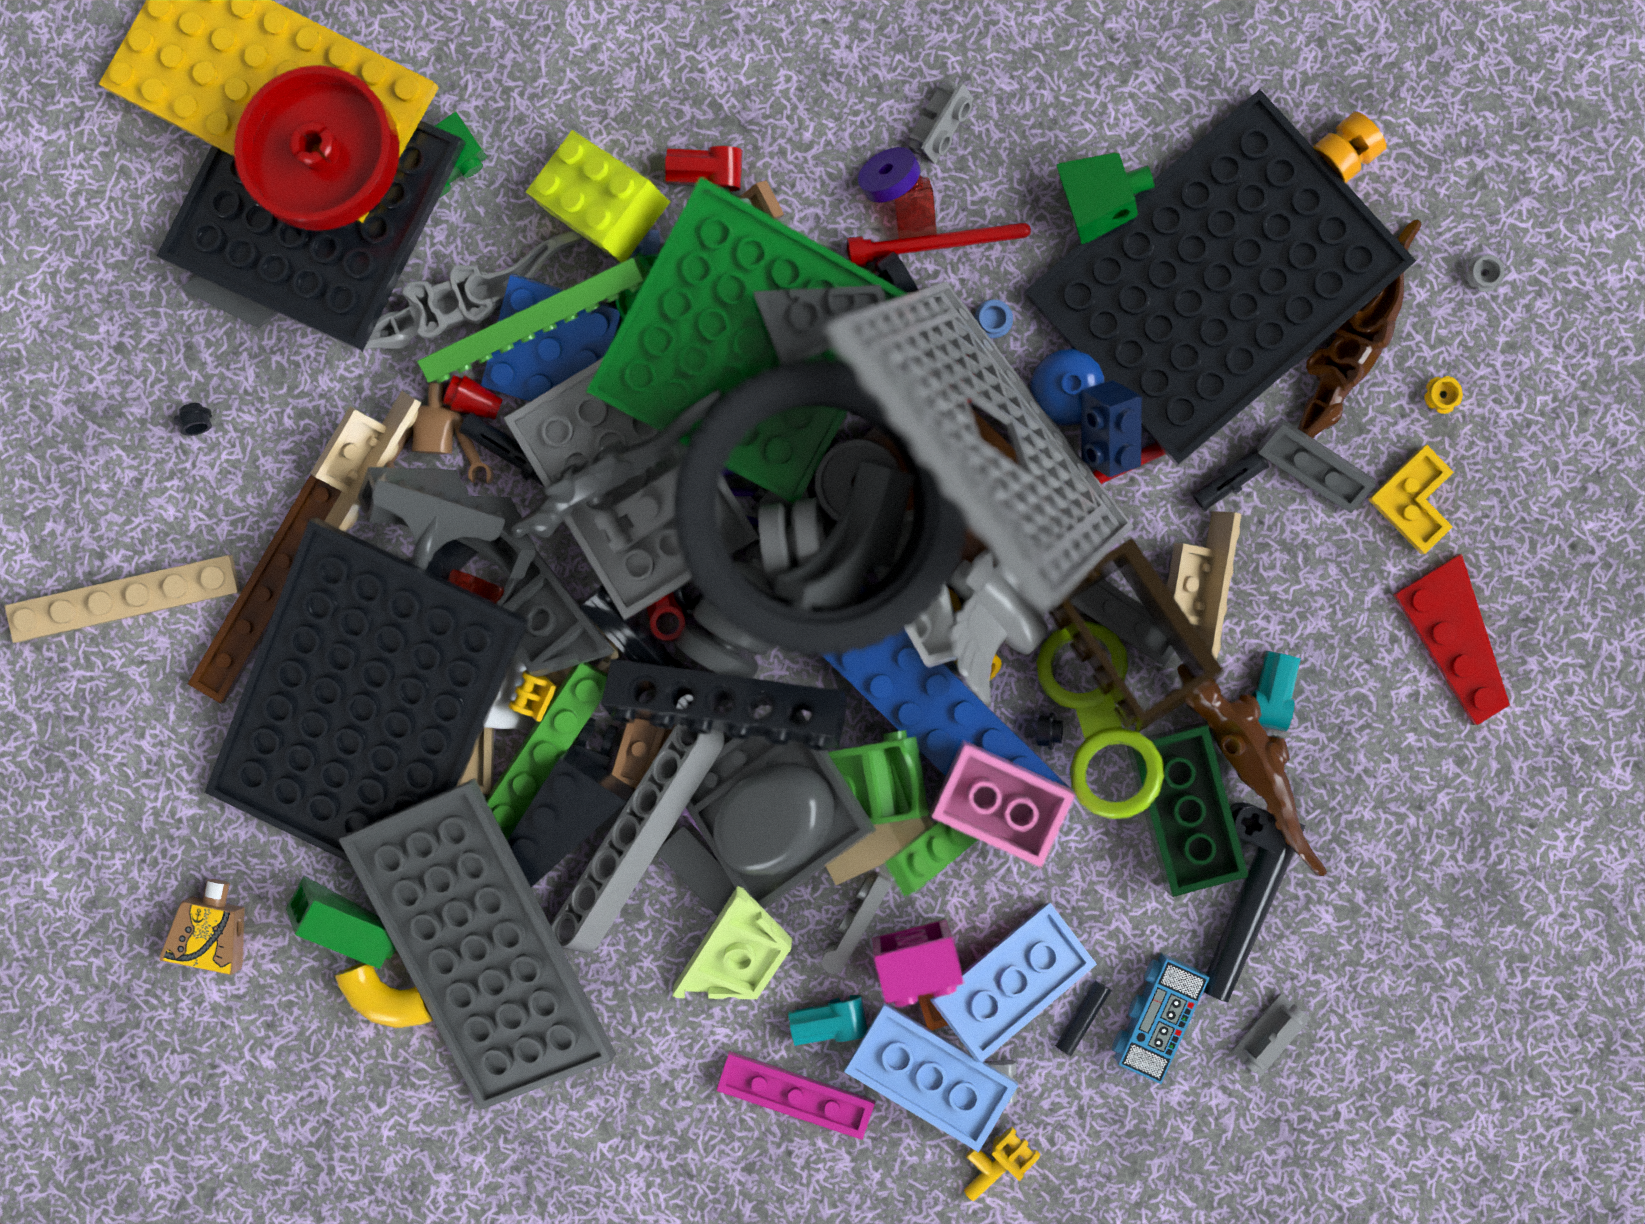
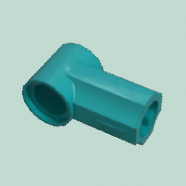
(1276, 690)
(835, 1020)

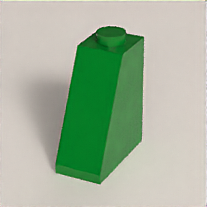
(338, 924)

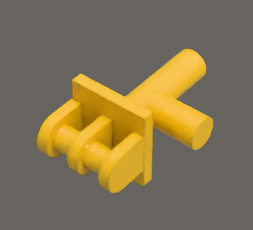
(533, 696)
(1005, 1159)

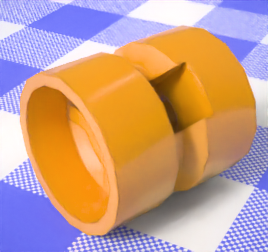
(1354, 143)

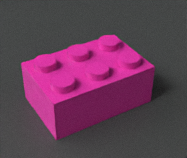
(917, 963)

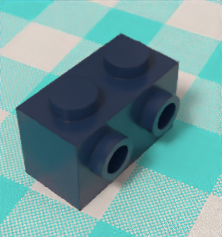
(1111, 428)

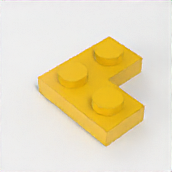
(1405, 503)

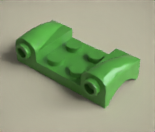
(885, 778)

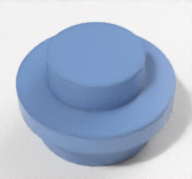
(994, 318)

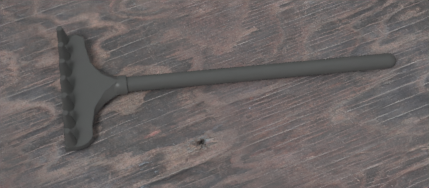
(434, 517)

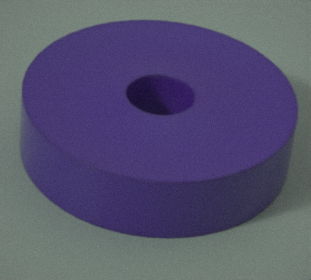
(889, 174)

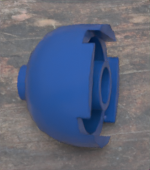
(1059, 383)

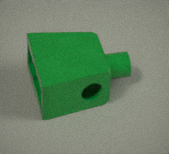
(1102, 193)

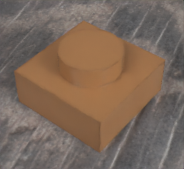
(763, 199)

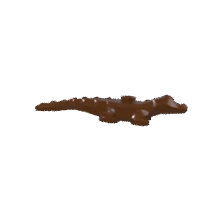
(1353, 351)
(1256, 758)

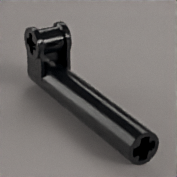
(1253, 899)

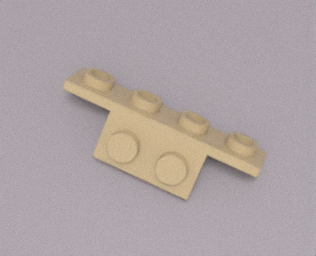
(357, 445)
(1202, 577)

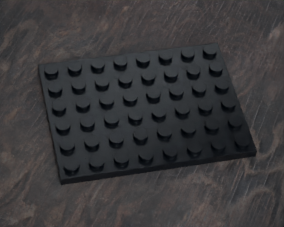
(1221, 276)
(361, 691)

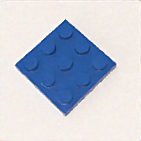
(551, 356)

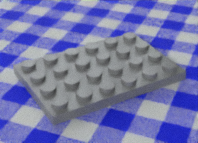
(568, 429)

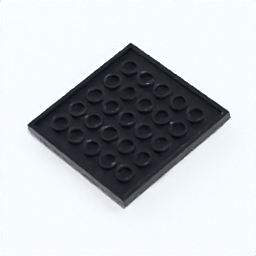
(316, 277)

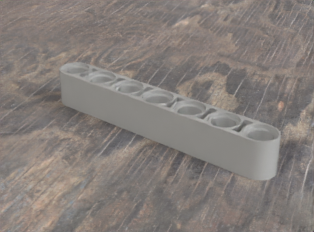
(635, 838)

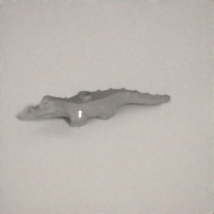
(461, 300)

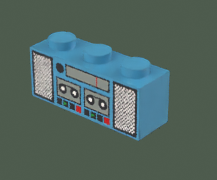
(1159, 1017)

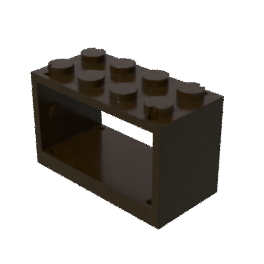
(1167, 616)

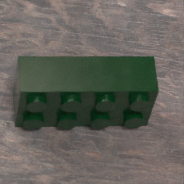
(1191, 814)

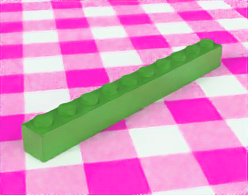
(532, 319)

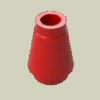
(469, 396)

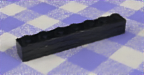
(629, 635)

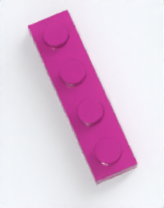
(795, 1095)

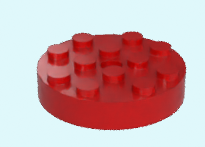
(289, 120)

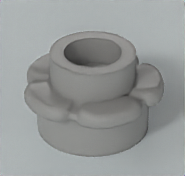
(1491, 265)

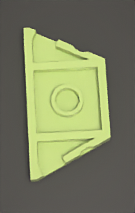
(736, 953)

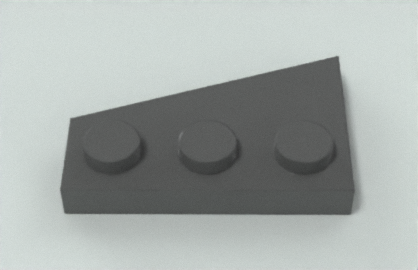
(801, 316)

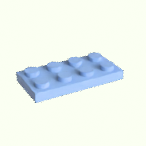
(1014, 982)
(931, 1077)

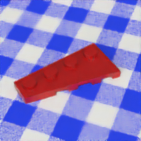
(1453, 631)

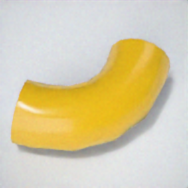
(379, 1001)

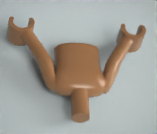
(435, 431)

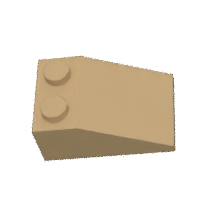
(876, 848)

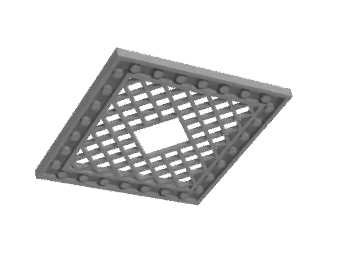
(930, 318)

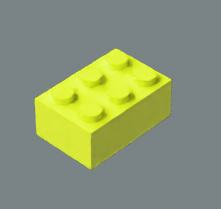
(598, 196)

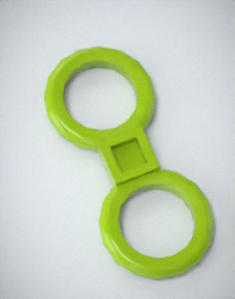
(1100, 726)

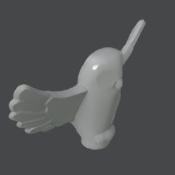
(988, 617)

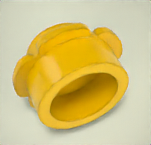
(1453, 394)

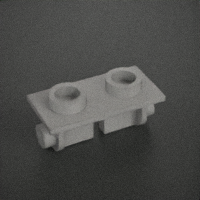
(951, 106)
(1270, 1035)

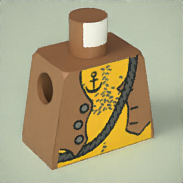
(207, 932)

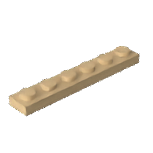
(122, 598)

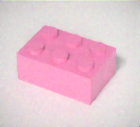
(1002, 803)

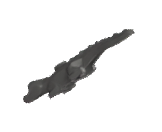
(606, 470)

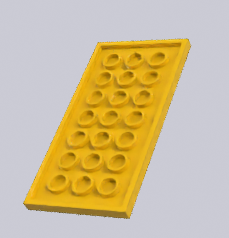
(209, 57)

